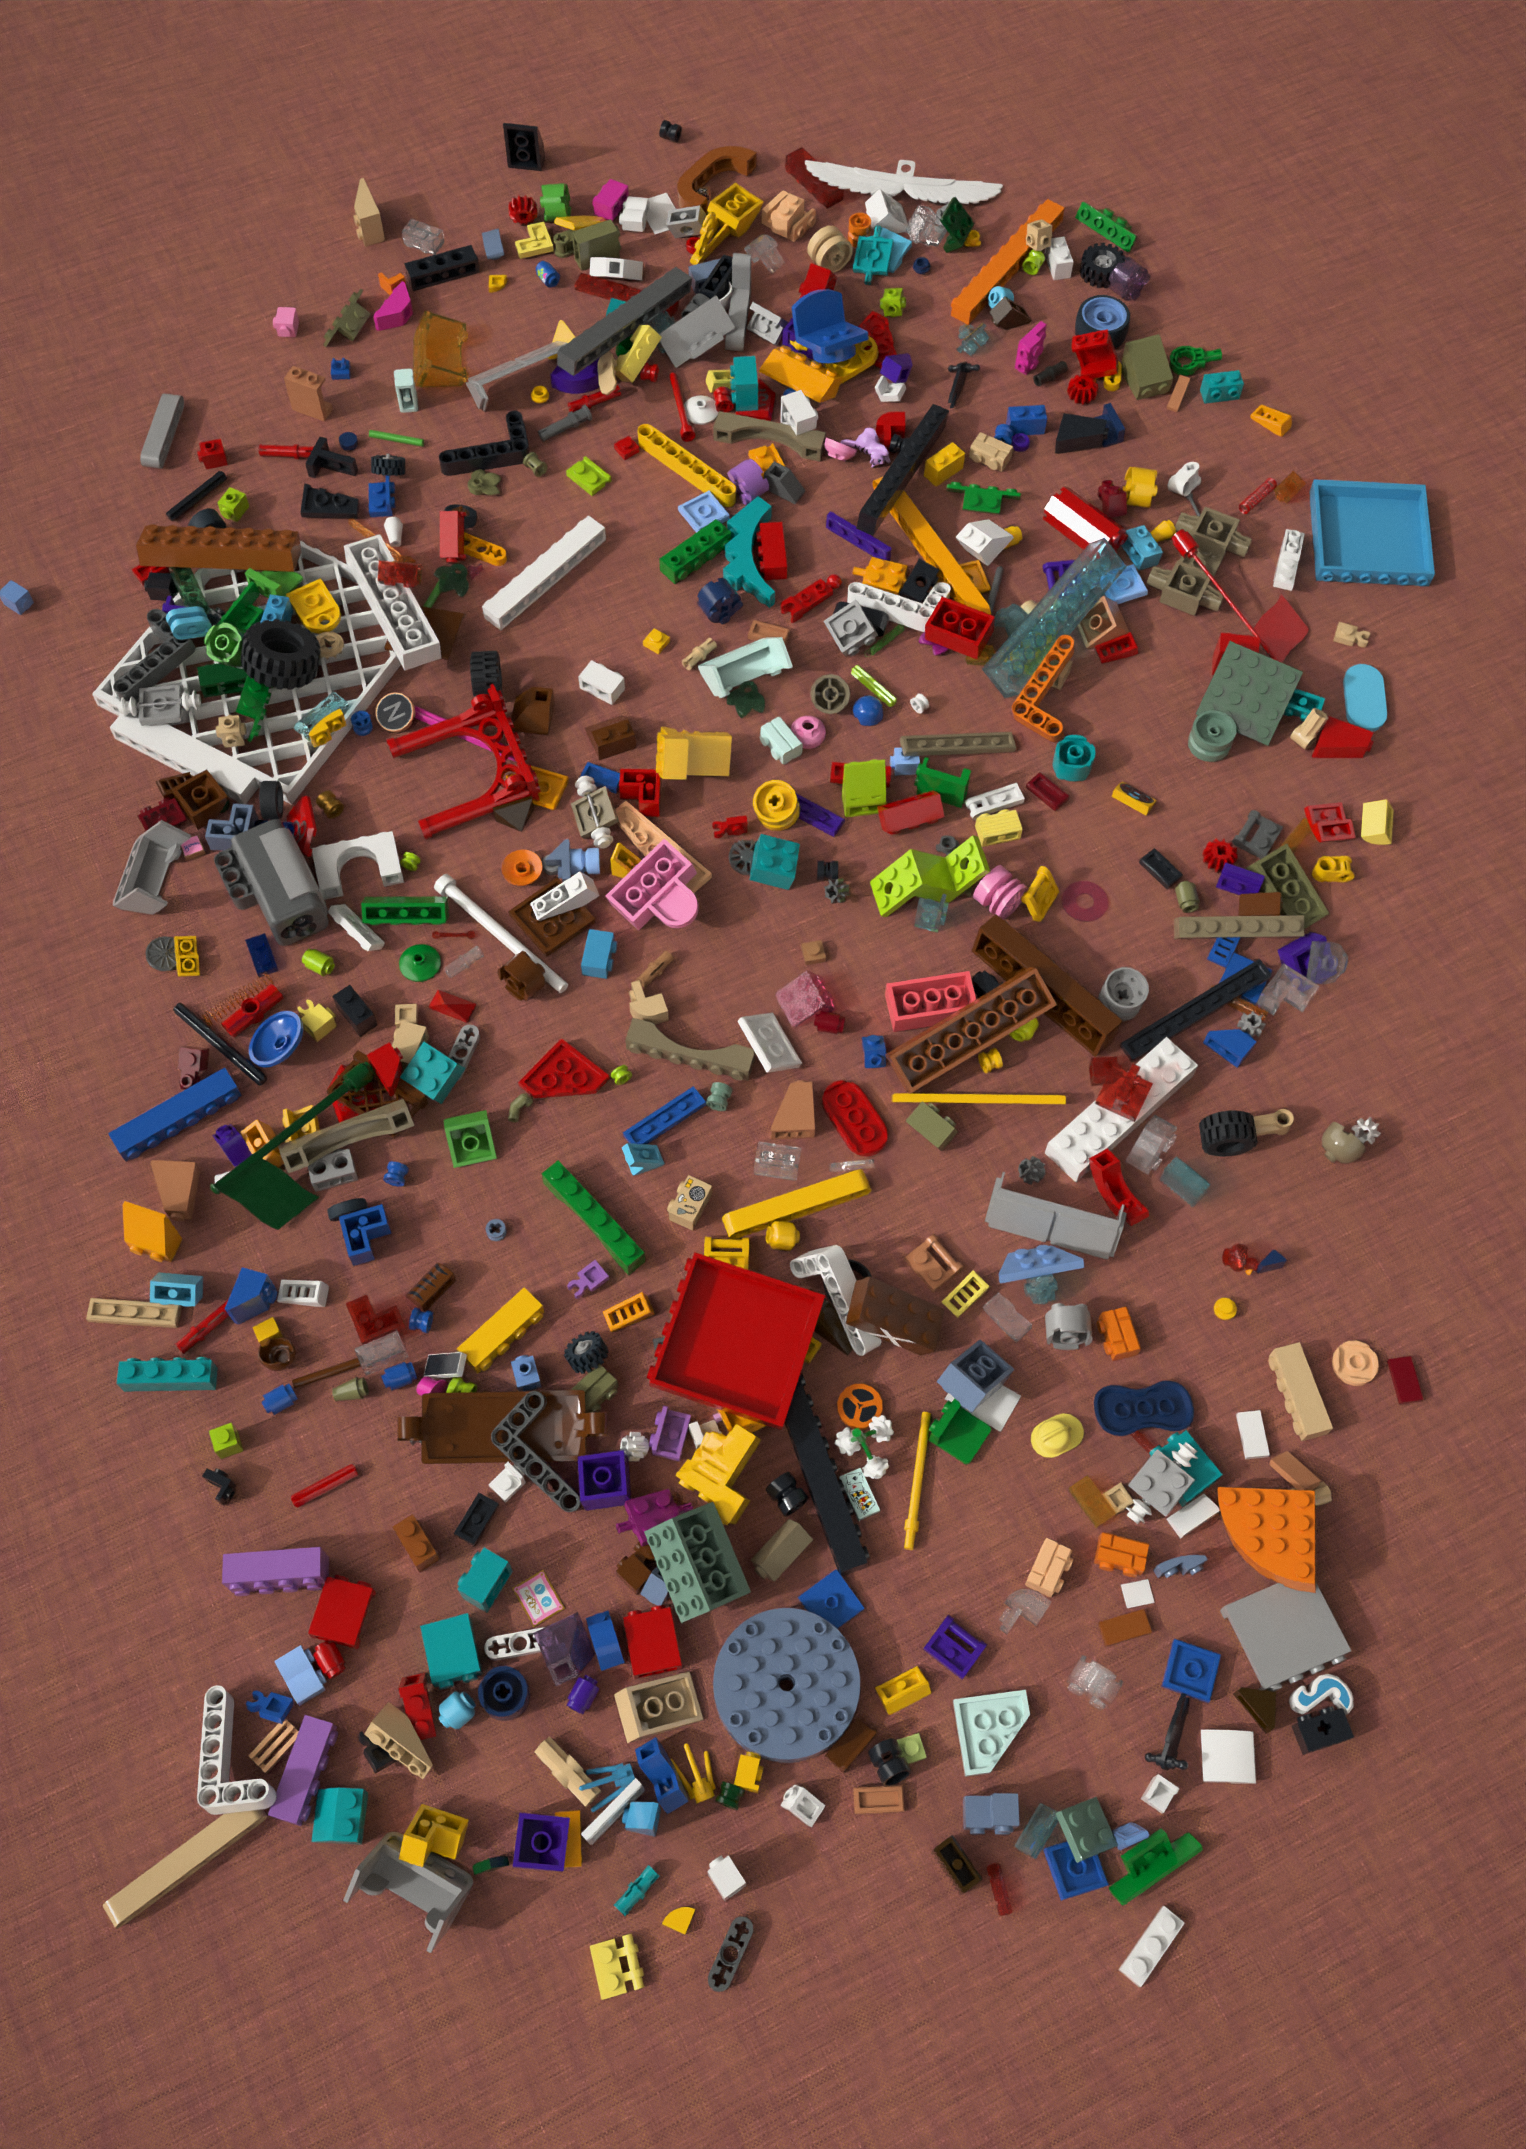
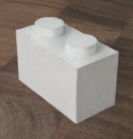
(1059, 259)
(601, 682)
(726, 1877)

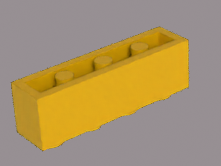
(501, 1330)

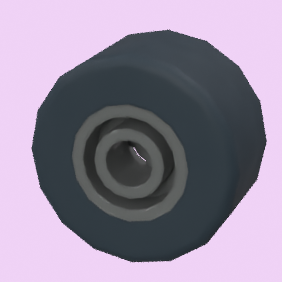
(207, 518)

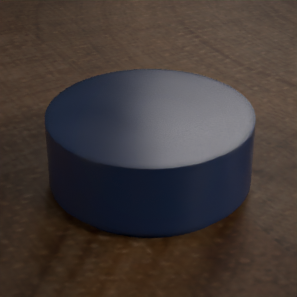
(348, 441)

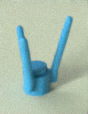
(621, 1775)

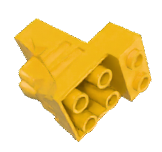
(692, 753)
(717, 1467)

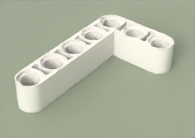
(899, 608)
(840, 1283)
(220, 1761)

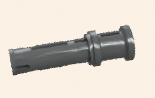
(572, 420)

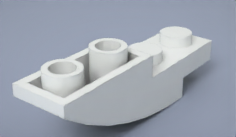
(1288, 559)

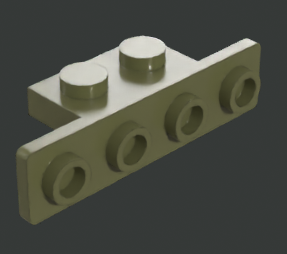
(351, 321)

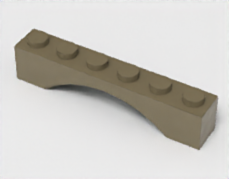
(734, 428)
(1239, 927)
(731, 1061)
(311, 1147)

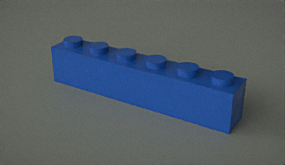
(175, 1114)

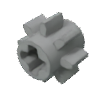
(1251, 1024)

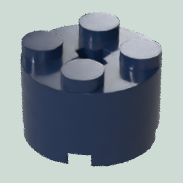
(719, 601)
(493, 1685)

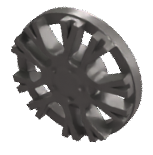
(745, 856)

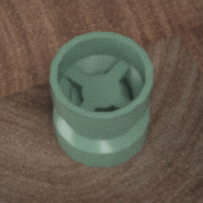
(718, 1098)

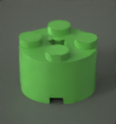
(555, 201)
(225, 644)

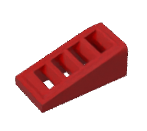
(1119, 641)

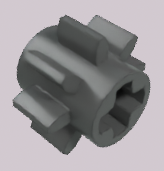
(837, 890)
(1031, 1170)

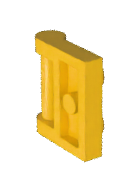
(1046, 894)
(738, 1259)

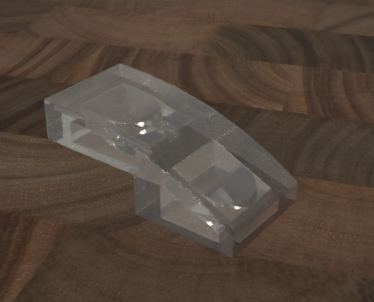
(1006, 1317)

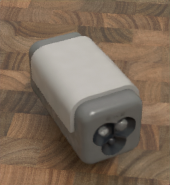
(276, 877)

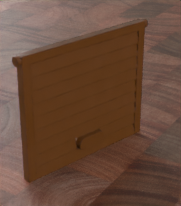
(445, 626)

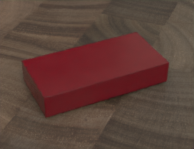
(1047, 791)
(1405, 1380)

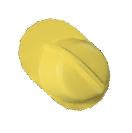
(1057, 1435)

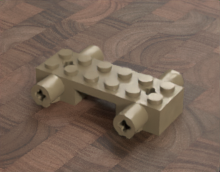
(1187, 584)

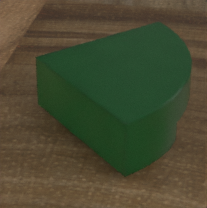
(490, 1864)

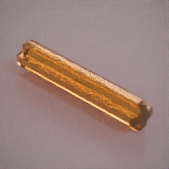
(1247, 1007)

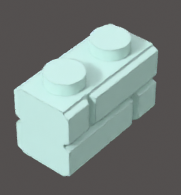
(406, 390)
(780, 740)

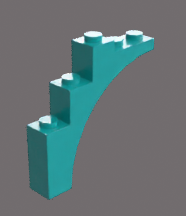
(738, 551)

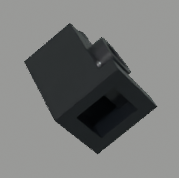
(984, 983)

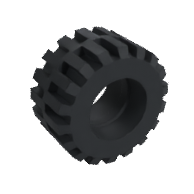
(485, 671)
(1228, 1133)

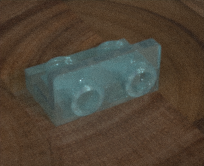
(931, 914)

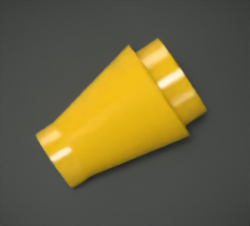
(1163, 531)

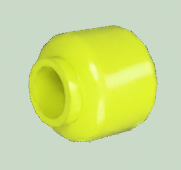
(1026, 1031)

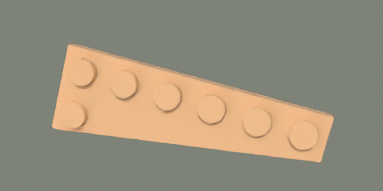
(648, 836)

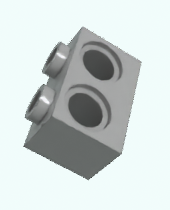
(333, 1175)

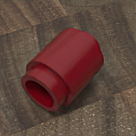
(829, 1022)

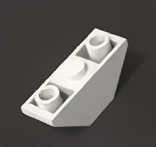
(616, 268)

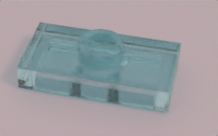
(1037, 1831)

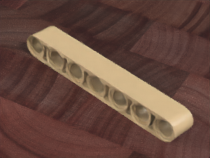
(180, 1865)

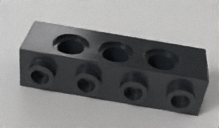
(442, 267)

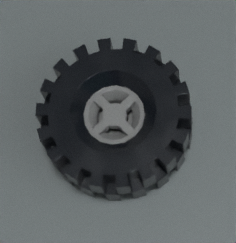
(1099, 263)

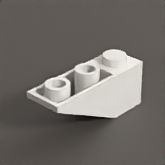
(565, 897)

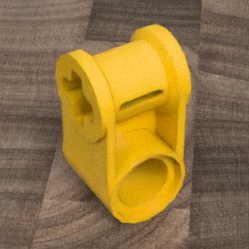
(1336, 869)

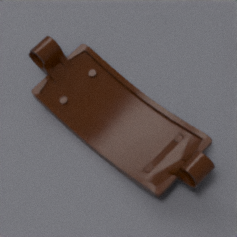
(460, 1426)

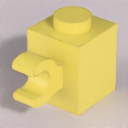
(317, 1020)

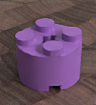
(748, 480)

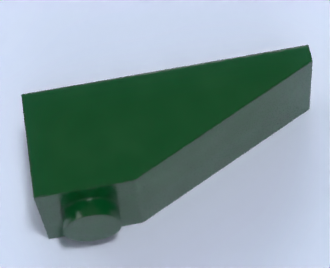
(220, 679)

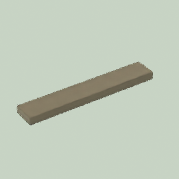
(957, 744)

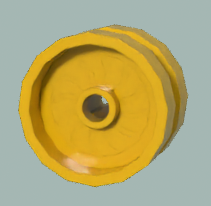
(780, 794)

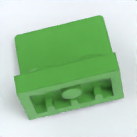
(274, 582)

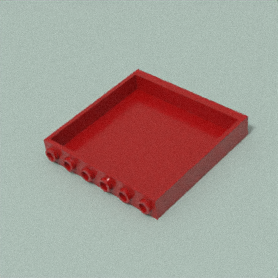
(736, 1340)

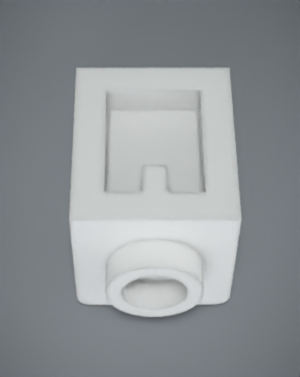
(508, 1482)
(802, 1804)

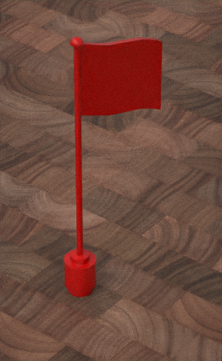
(1278, 628)

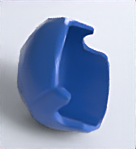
(868, 710)

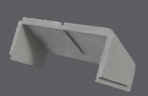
(475, 383)
(1054, 1222)

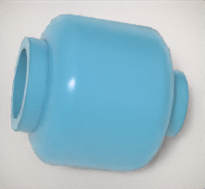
(997, 294)
(456, 1710)

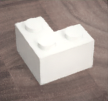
(798, 412)

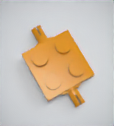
(883, 575)

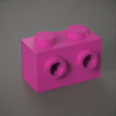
(610, 199)

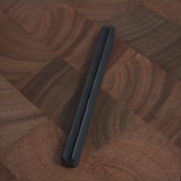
(220, 1044)

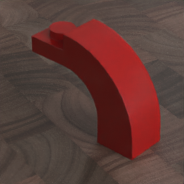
(1113, 1189)

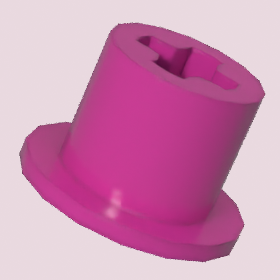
(429, 1385)

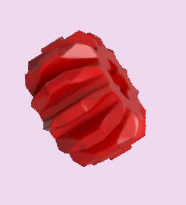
(522, 209)
(1082, 389)
(1219, 853)

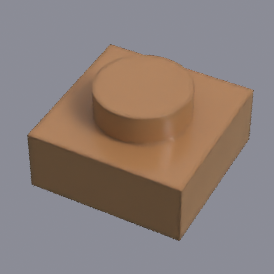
(813, 952)

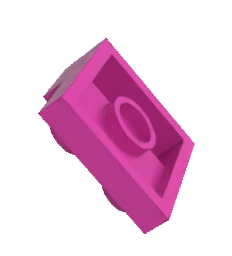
(1030, 348)

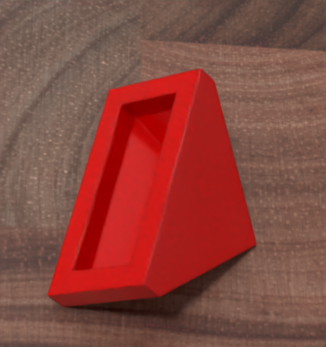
(452, 1006)

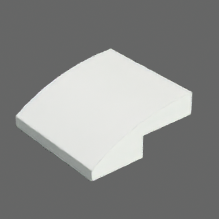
(1228, 1756)

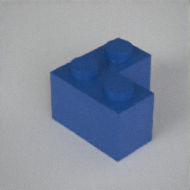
(360, 1228)

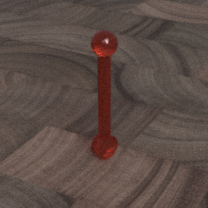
(470, 934)

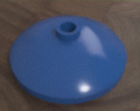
(276, 1039)

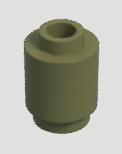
(1187, 896)

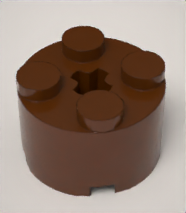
(522, 976)

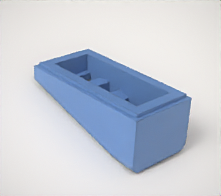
(1129, 1835)

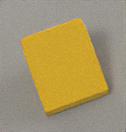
(267, 1330)

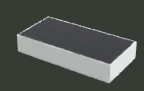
(445, 1365)

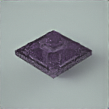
(565, 1648)

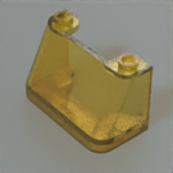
(438, 352)

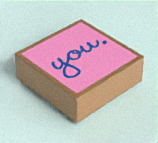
(192, 848)

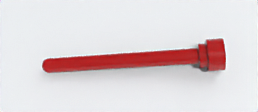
(687, 431)

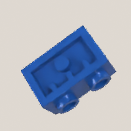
(381, 498)

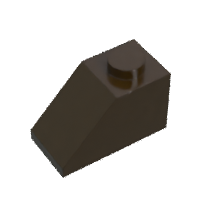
(1009, 314)

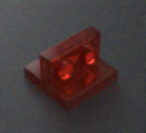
(1124, 1092)

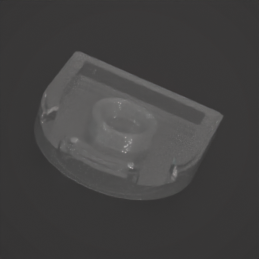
(1326, 962)
(851, 1165)

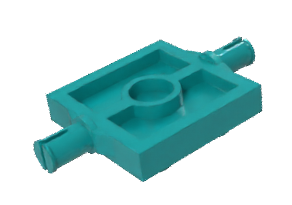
(873, 255)

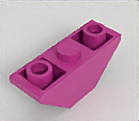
(395, 309)

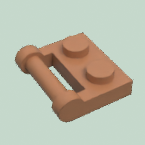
(928, 1268)

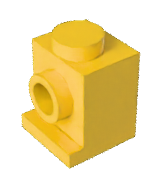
(748, 1772)

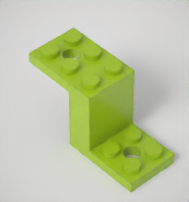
(929, 876)

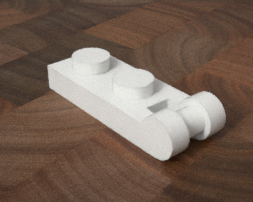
(995, 800)

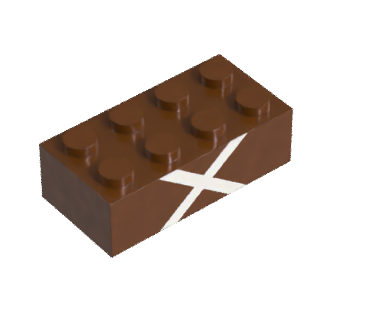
(895, 1316)

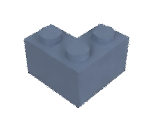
(221, 832)
(991, 1812)

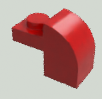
(888, 425)

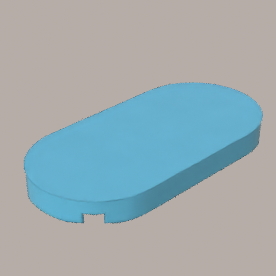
(1365, 697)

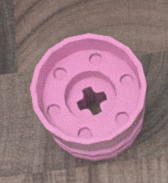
(1000, 892)

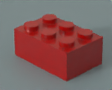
(959, 628)

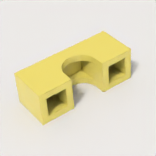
(644, 342)

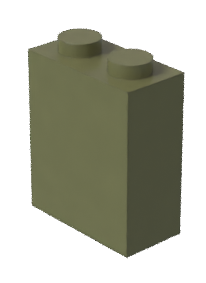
(596, 241)

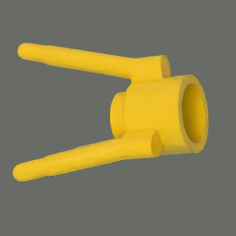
(701, 1788)

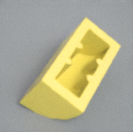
(1377, 822)

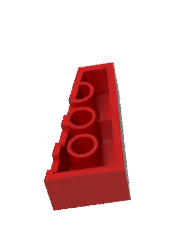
(817, 279)

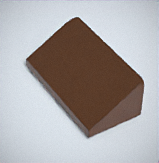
(1260, 904)

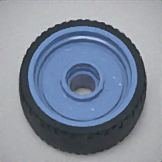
(1103, 313)

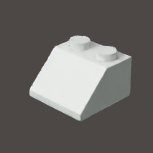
(886, 212)
(984, 540)

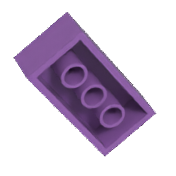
(275, 1570)

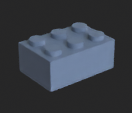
(975, 1375)

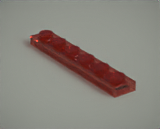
(608, 289)

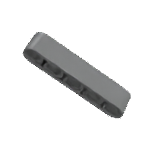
(162, 431)

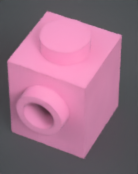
(286, 322)

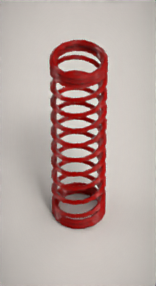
(1255, 492)

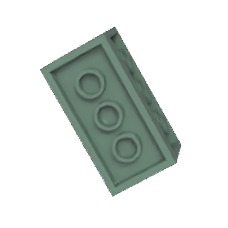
(697, 1562)

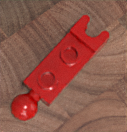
(810, 597)

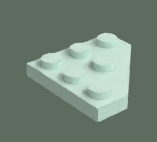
(988, 1727)

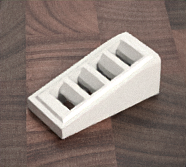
(317, 1293)

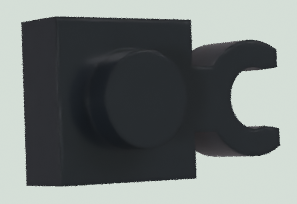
(375, 1755)

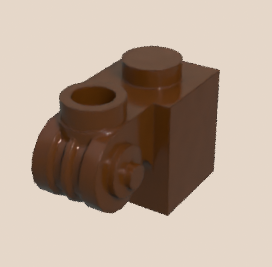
(633, 1569)

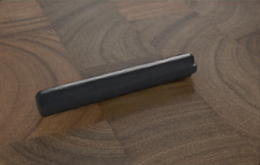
(197, 495)

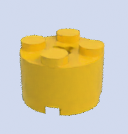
(1140, 486)

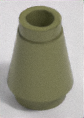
(351, 1390)

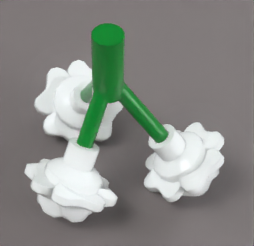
(849, 1441)

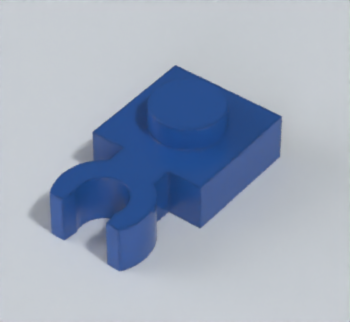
(273, 1708)

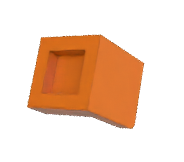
(389, 284)

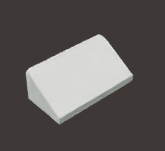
(1193, 1515)

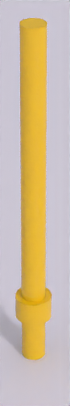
(911, 1523)

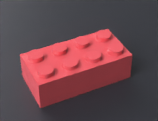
(927, 1000)

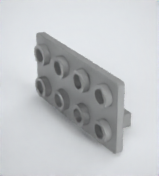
(696, 332)

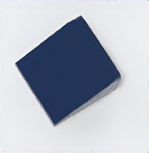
(1272, 1261)

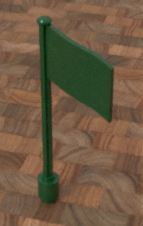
(266, 1188)

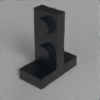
(324, 458)

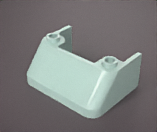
(744, 664)

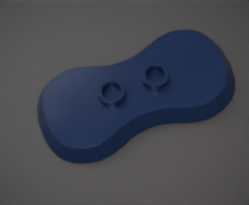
(1126, 1410)

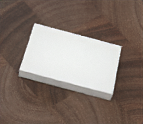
(769, 1042)

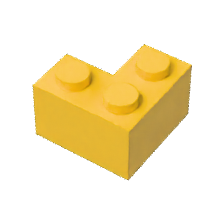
(432, 1832)

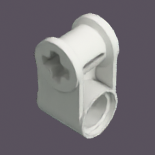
(1185, 479)

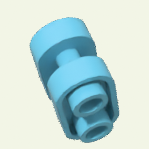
(188, 622)

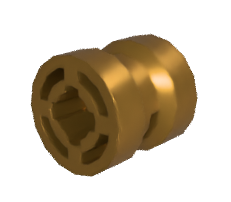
(328, 802)

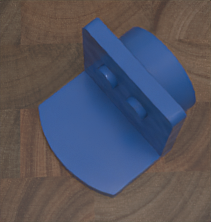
(822, 327)

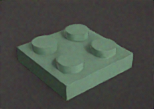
(1086, 1829)

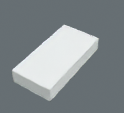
(1252, 1434)

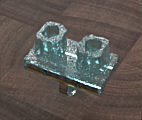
(970, 336)

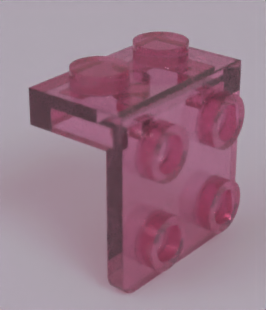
(804, 998)

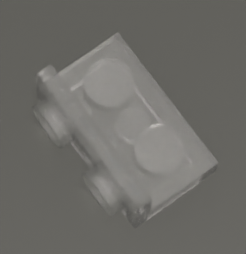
(777, 1161)

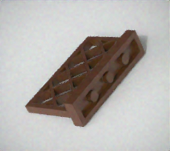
(404, 1090)

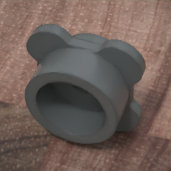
(947, 840)

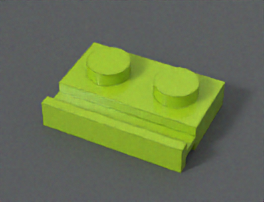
(588, 476)

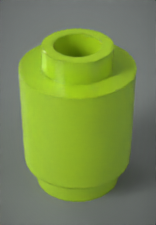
(318, 962)

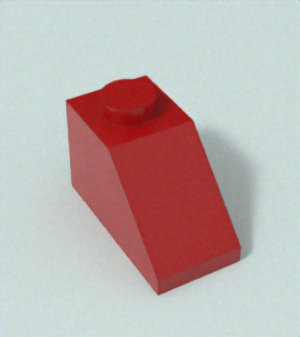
(387, 1065)

